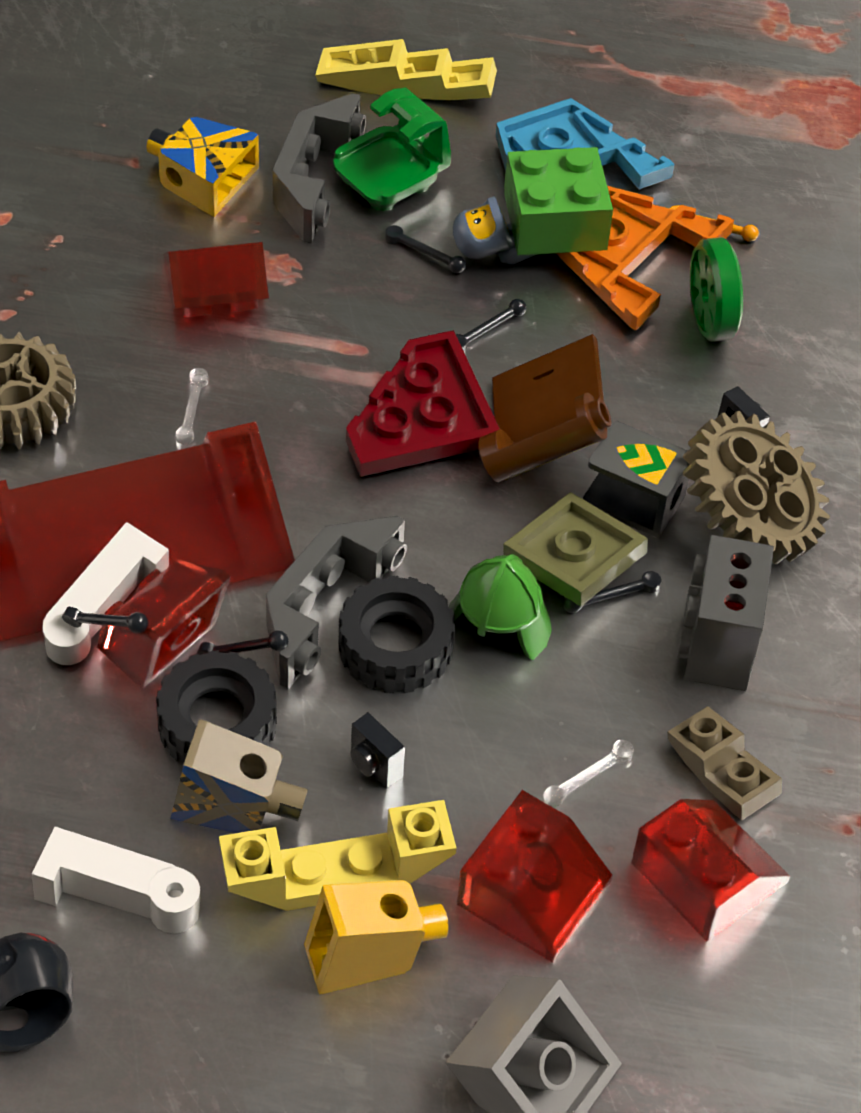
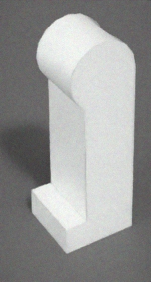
(104, 582)
(116, 879)

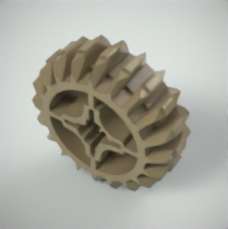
(34, 390)

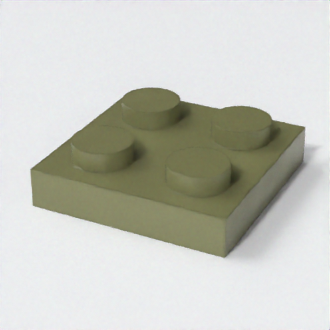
(576, 548)

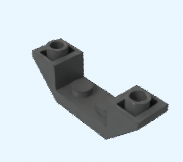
(314, 129)
(360, 547)

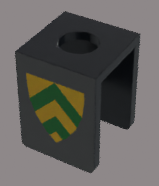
(637, 478)

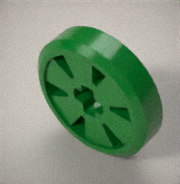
(716, 289)

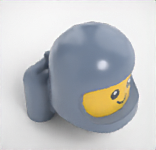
(485, 233)

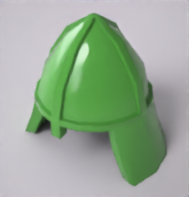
(505, 598)

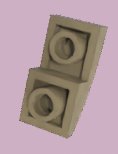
(719, 760)

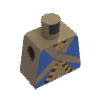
(232, 783)

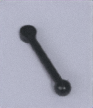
(395, 235)
(516, 308)
(649, 583)
(136, 622)
(277, 641)

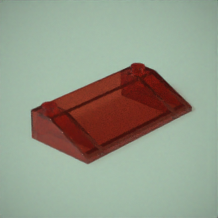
(199, 502)

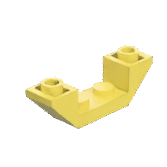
(292, 878)

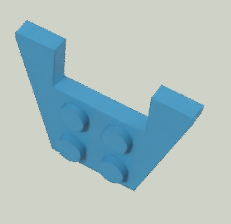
(573, 126)

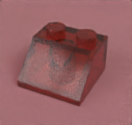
(216, 277)
(180, 609)
(705, 865)
(533, 877)

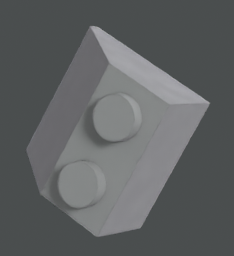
(534, 1052)

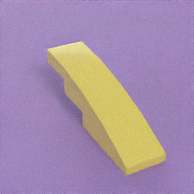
(389, 66)

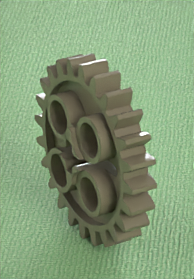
(756, 485)

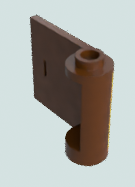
(546, 410)

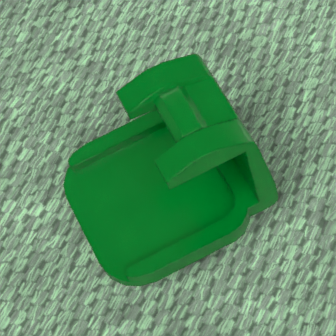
(396, 159)

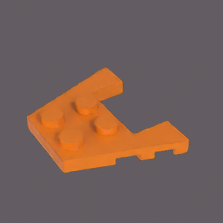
(634, 234)

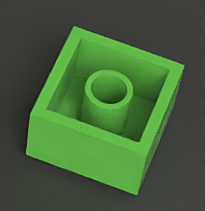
(557, 201)

